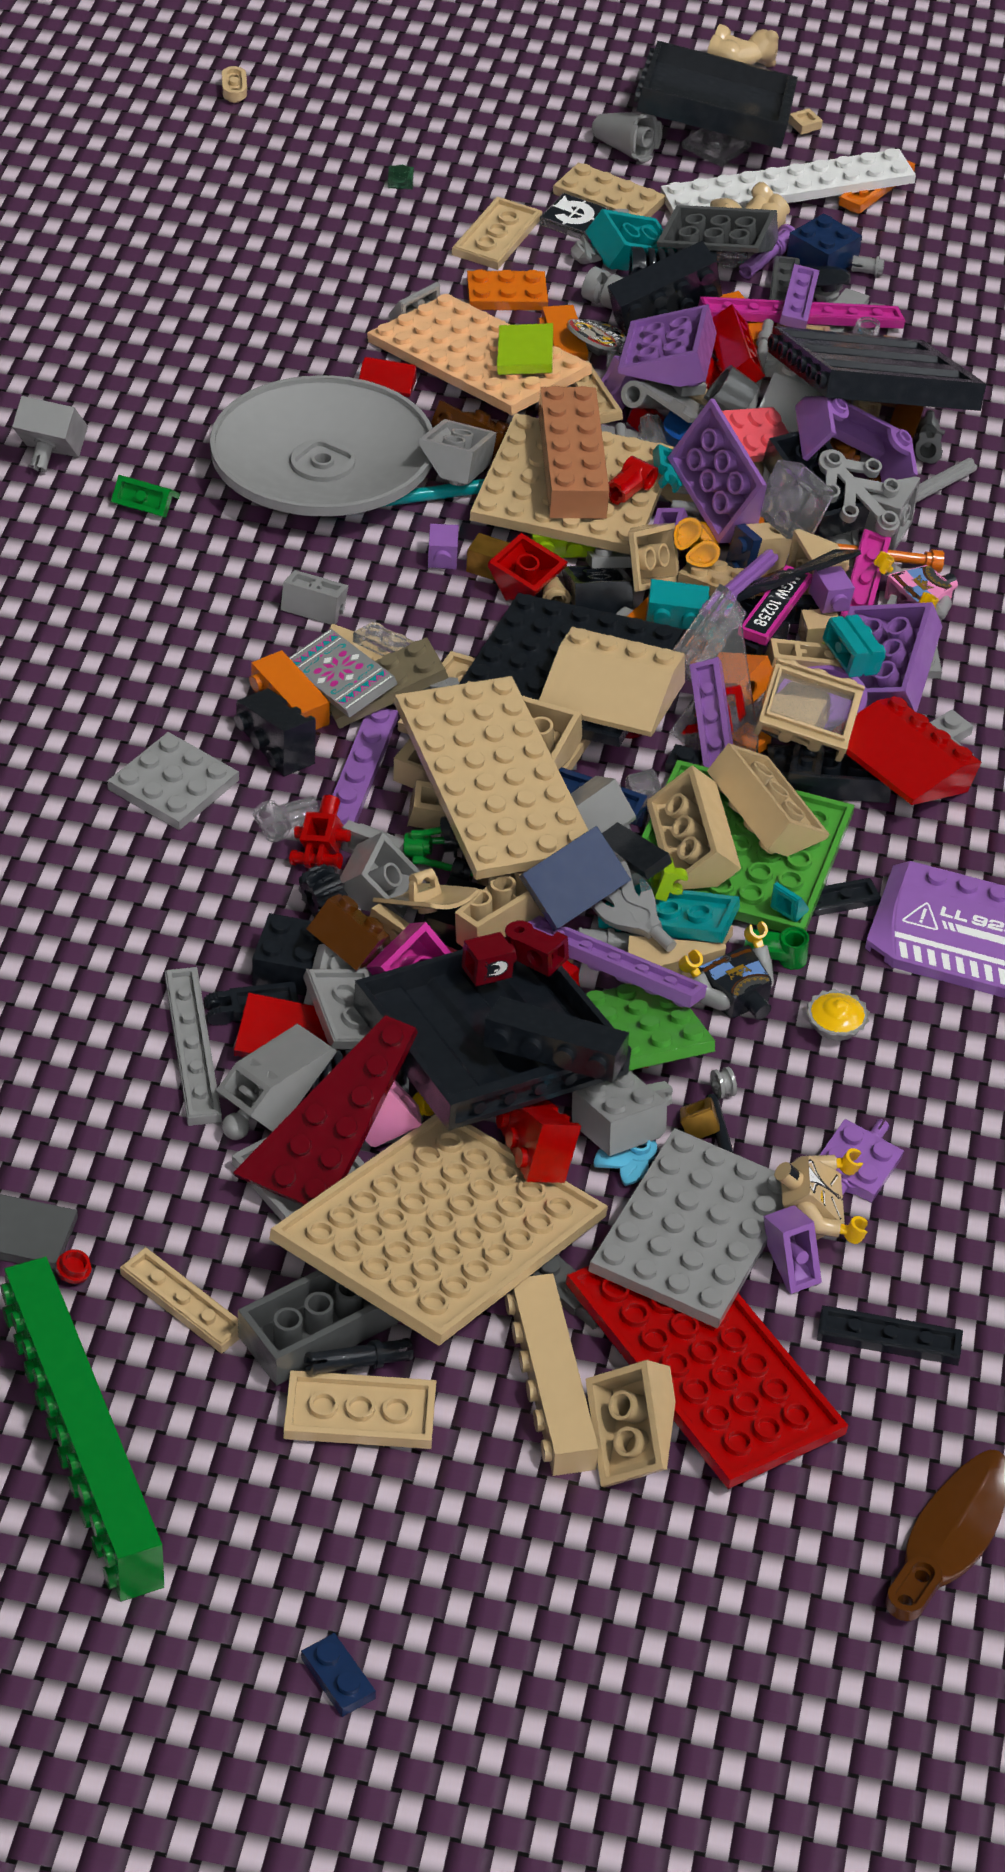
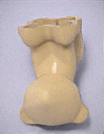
(760, 48)
(762, 199)

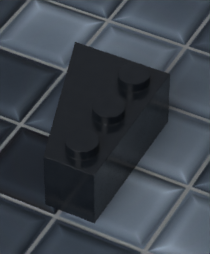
(277, 730)

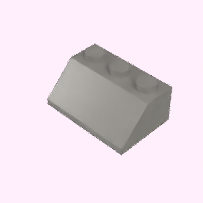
(458, 450)

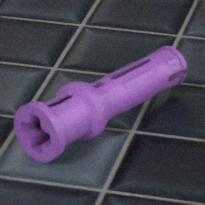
(759, 260)

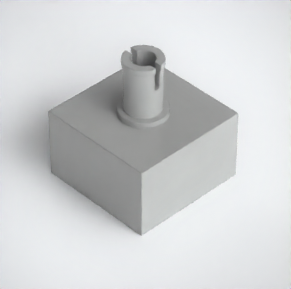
(49, 429)

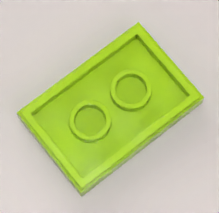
(525, 349)

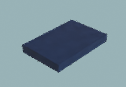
(575, 878)

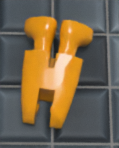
(697, 536)

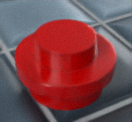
(73, 1266)

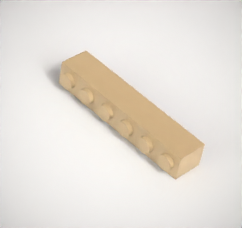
(552, 1375)

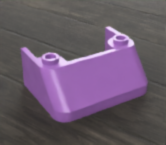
(826, 418)

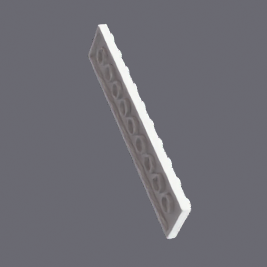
(798, 181)

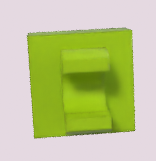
(663, 882)

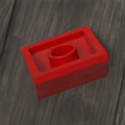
(524, 567)

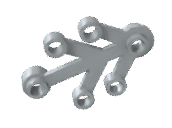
(859, 488)

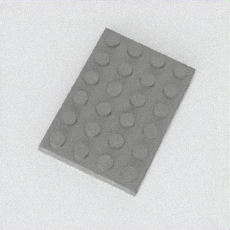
(691, 1228)

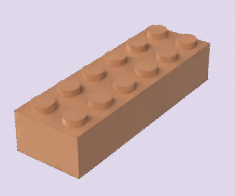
(573, 452)

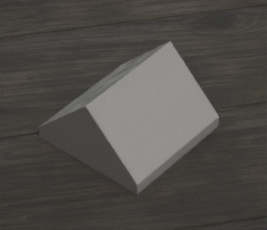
(603, 803)

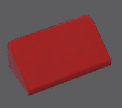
(390, 374)

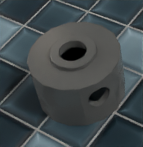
(732, 390)

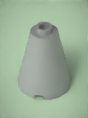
(630, 133)

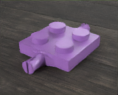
(877, 1156)

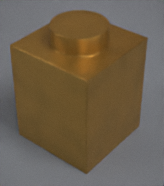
(481, 552)

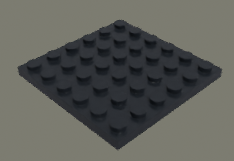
(531, 635)

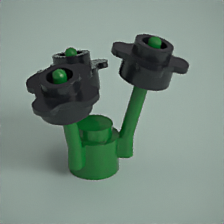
(420, 843)

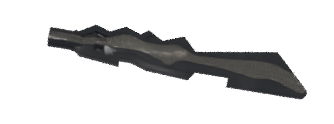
(786, 576)

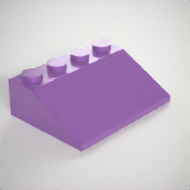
(670, 347)
(718, 473)
(910, 641)

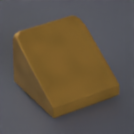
(700, 1118)

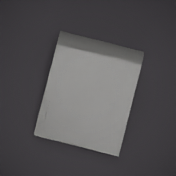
(659, 396)

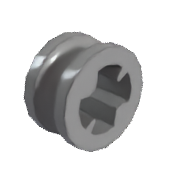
(723, 1082)

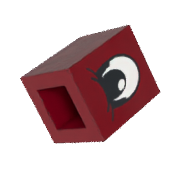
(488, 958)

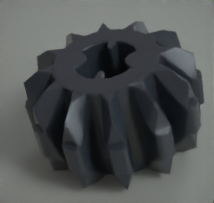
(318, 886)

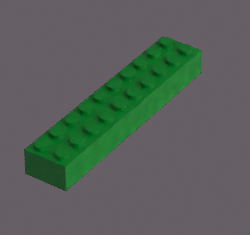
(84, 1430)

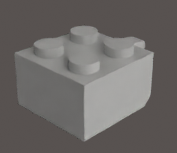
(622, 1112)

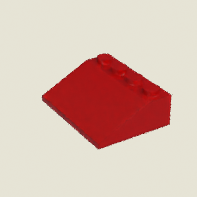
(910, 752)

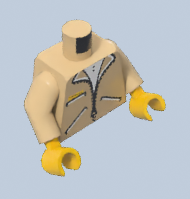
(817, 1191)

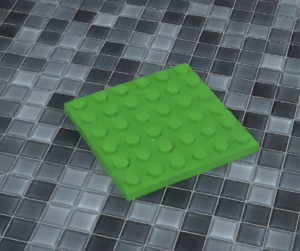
(800, 872)

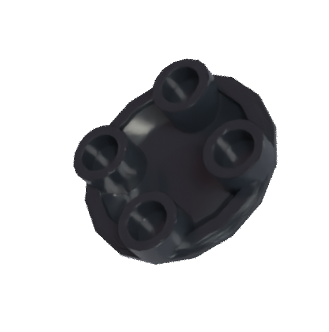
(830, 277)

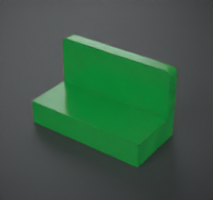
(143, 496)

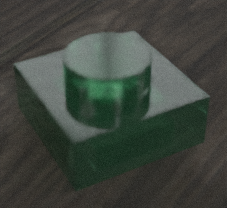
(400, 177)

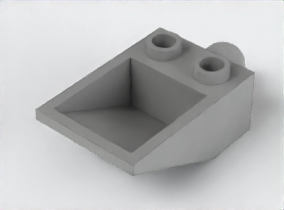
(273, 1080)

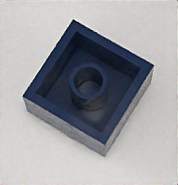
(824, 243)

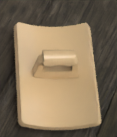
(431, 896)

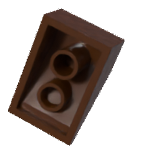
(349, 931)

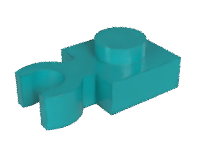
(667, 472)

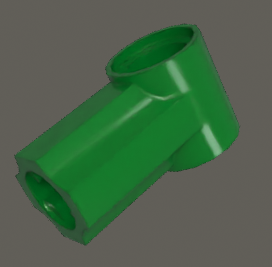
(787, 947)

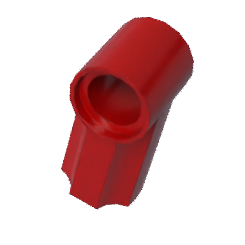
(634, 476)

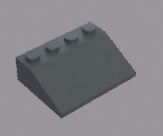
(721, 228)

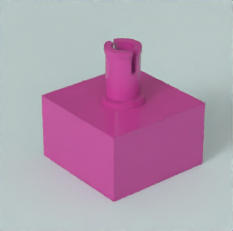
(411, 946)

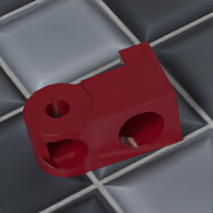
(537, 948)

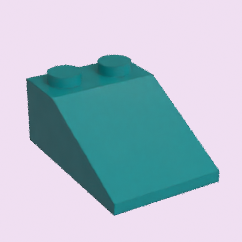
(615, 232)

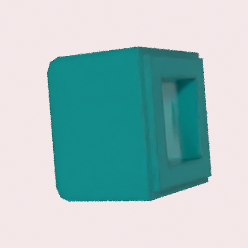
(788, 903)

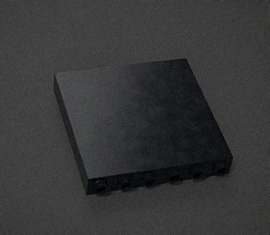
(716, 94)

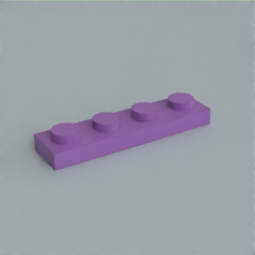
(799, 297)
(711, 708)

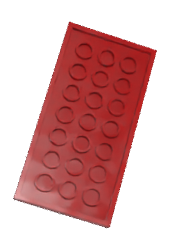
(732, 1384)

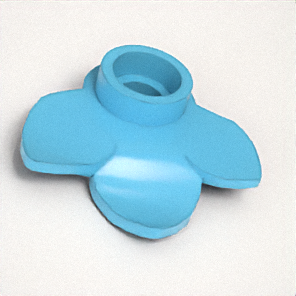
(632, 1162)

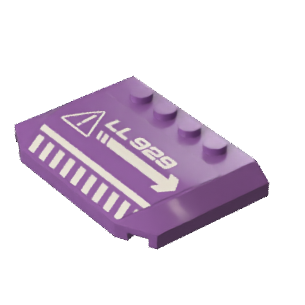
(942, 927)

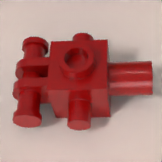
(321, 836)

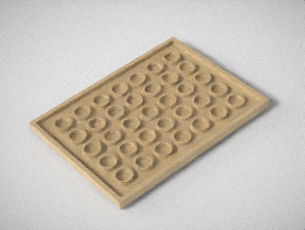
(437, 1227)

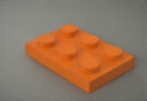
(507, 290)

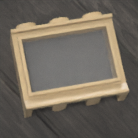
(810, 706)

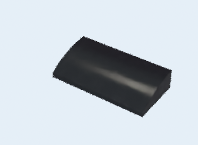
(837, 780)

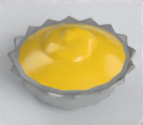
(837, 1014)

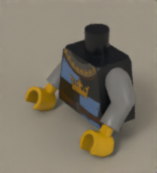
(738, 979)

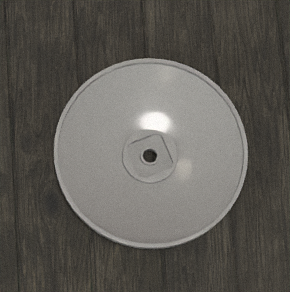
(321, 445)

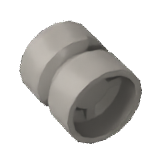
(595, 286)

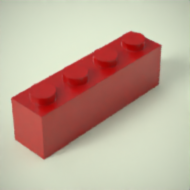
(735, 344)

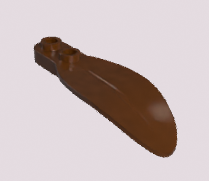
(950, 1534)

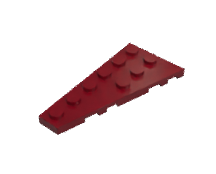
(328, 1128)

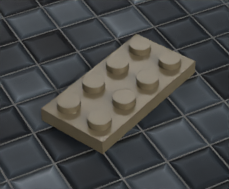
(414, 670)

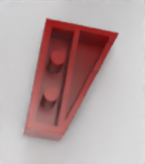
(540, 1141)

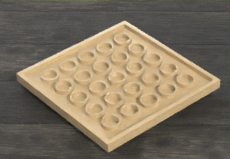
(517, 493)

